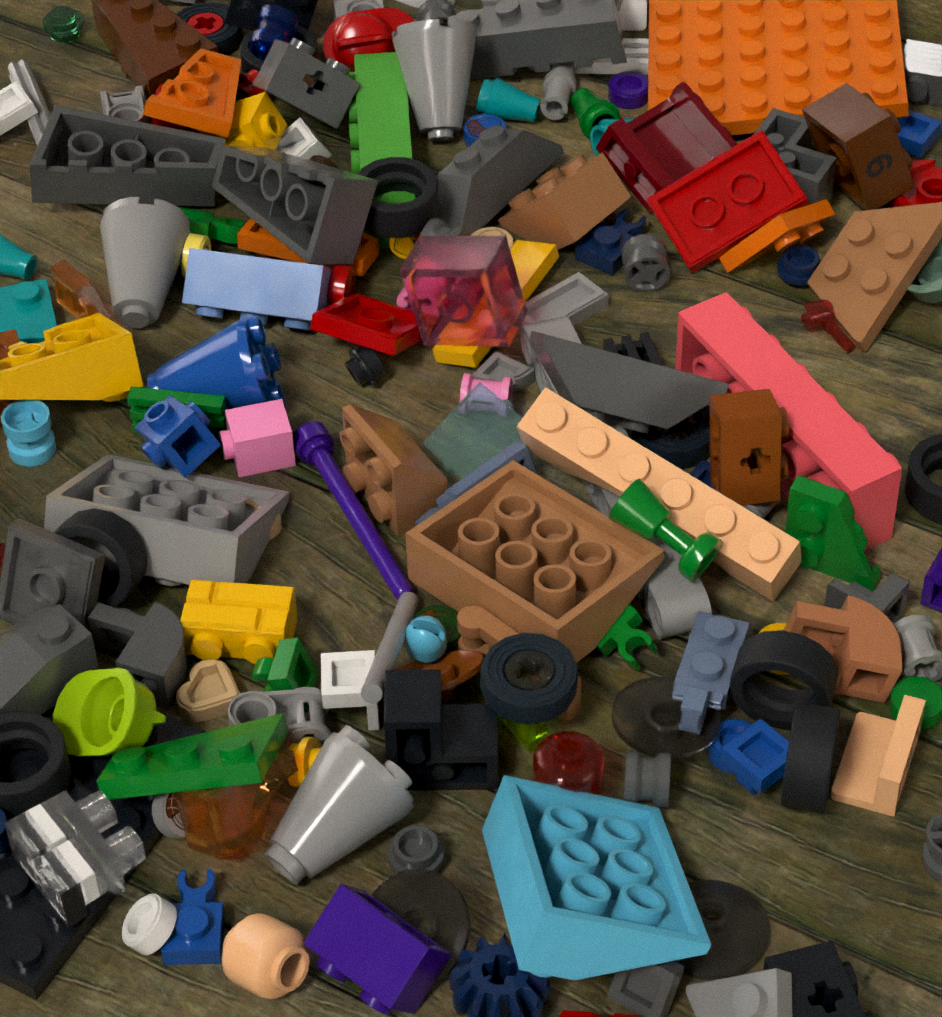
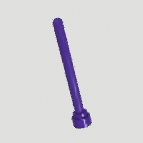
(315, 446)

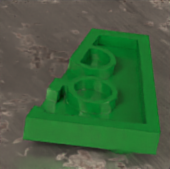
(197, 762)

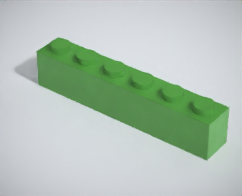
(379, 119)

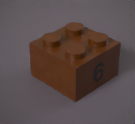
(865, 140)

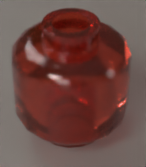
(570, 762)

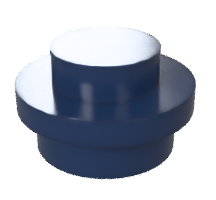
(797, 264)

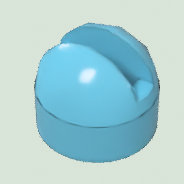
(422, 643)

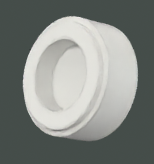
(149, 924)

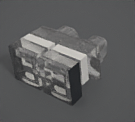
(68, 856)

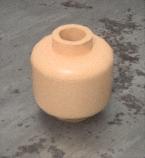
(265, 956)

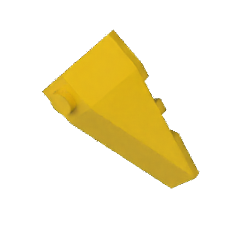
(75, 362)

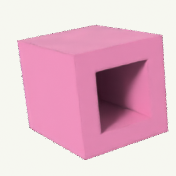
(258, 438)

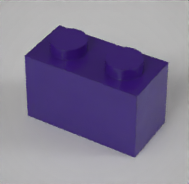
(376, 951)

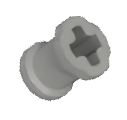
(918, 648)

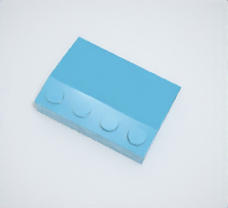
(588, 882)

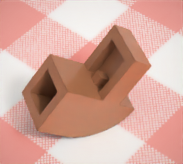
(859, 640)

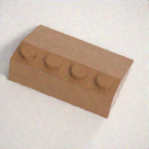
(531, 558)

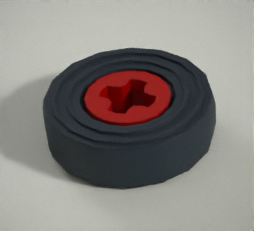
(210, 22)

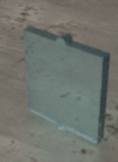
(474, 432)

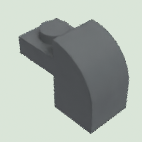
(145, 645)

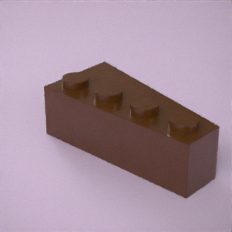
(147, 40)

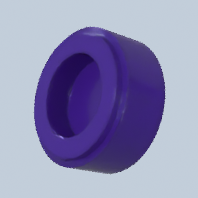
(628, 90)

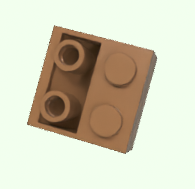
(566, 202)
(388, 469)

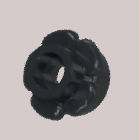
(365, 366)

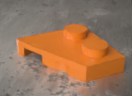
(779, 234)

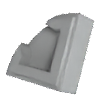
(502, 366)

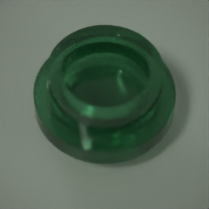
(63, 24)

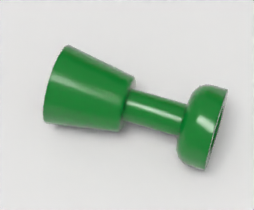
(648, 517)

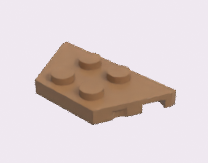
(875, 265)

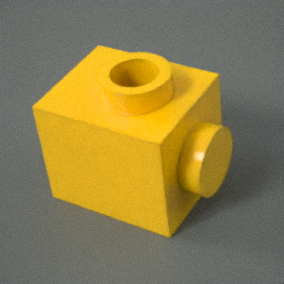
(256, 123)

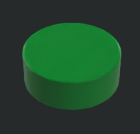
(919, 688)

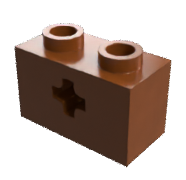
(747, 446)

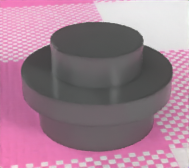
(415, 849)

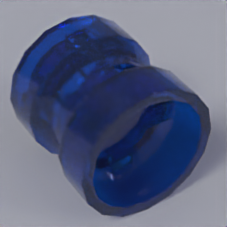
(273, 23)

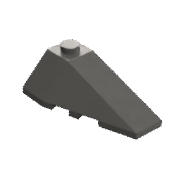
(41, 658)

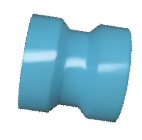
(28, 432)

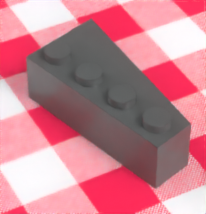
(543, 34)
(112, 158)
(298, 201)

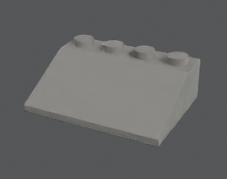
(180, 519)

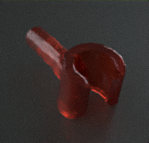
(821, 314)

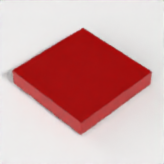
(369, 324)

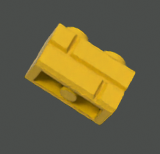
(237, 619)

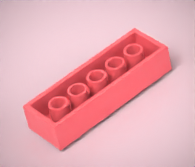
(823, 440)

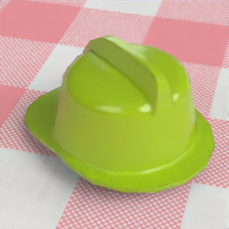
(105, 712)

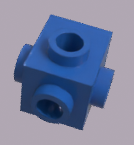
(176, 435)

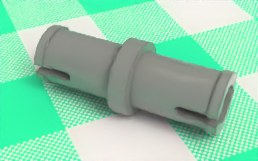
(558, 88)

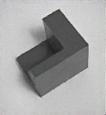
(888, 597)

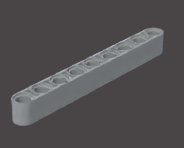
(667, 596)

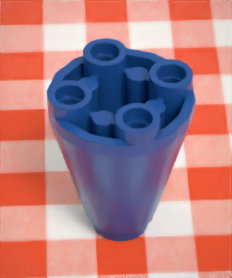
(226, 364)

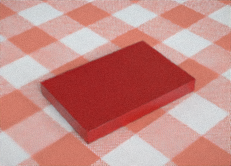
(726, 201)

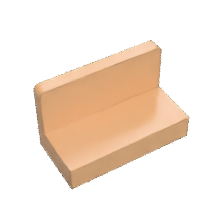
(879, 758)

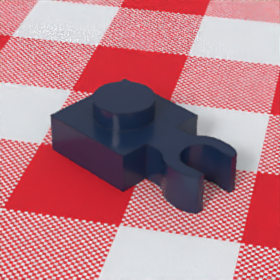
(604, 243)

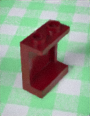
(664, 143)

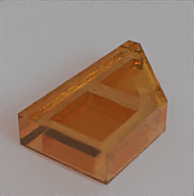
(75, 292)

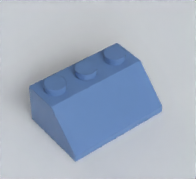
(255, 287)

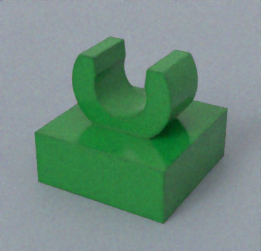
(288, 669)

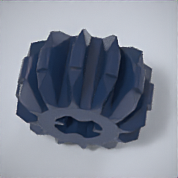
(493, 986)

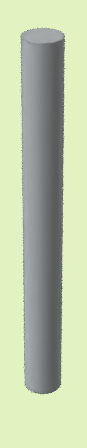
(389, 647)

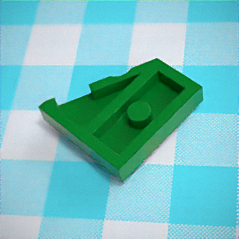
(828, 533)

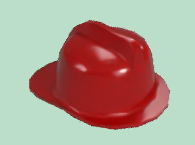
(362, 34)

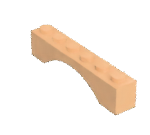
(596, 452)

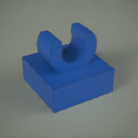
(756, 757)

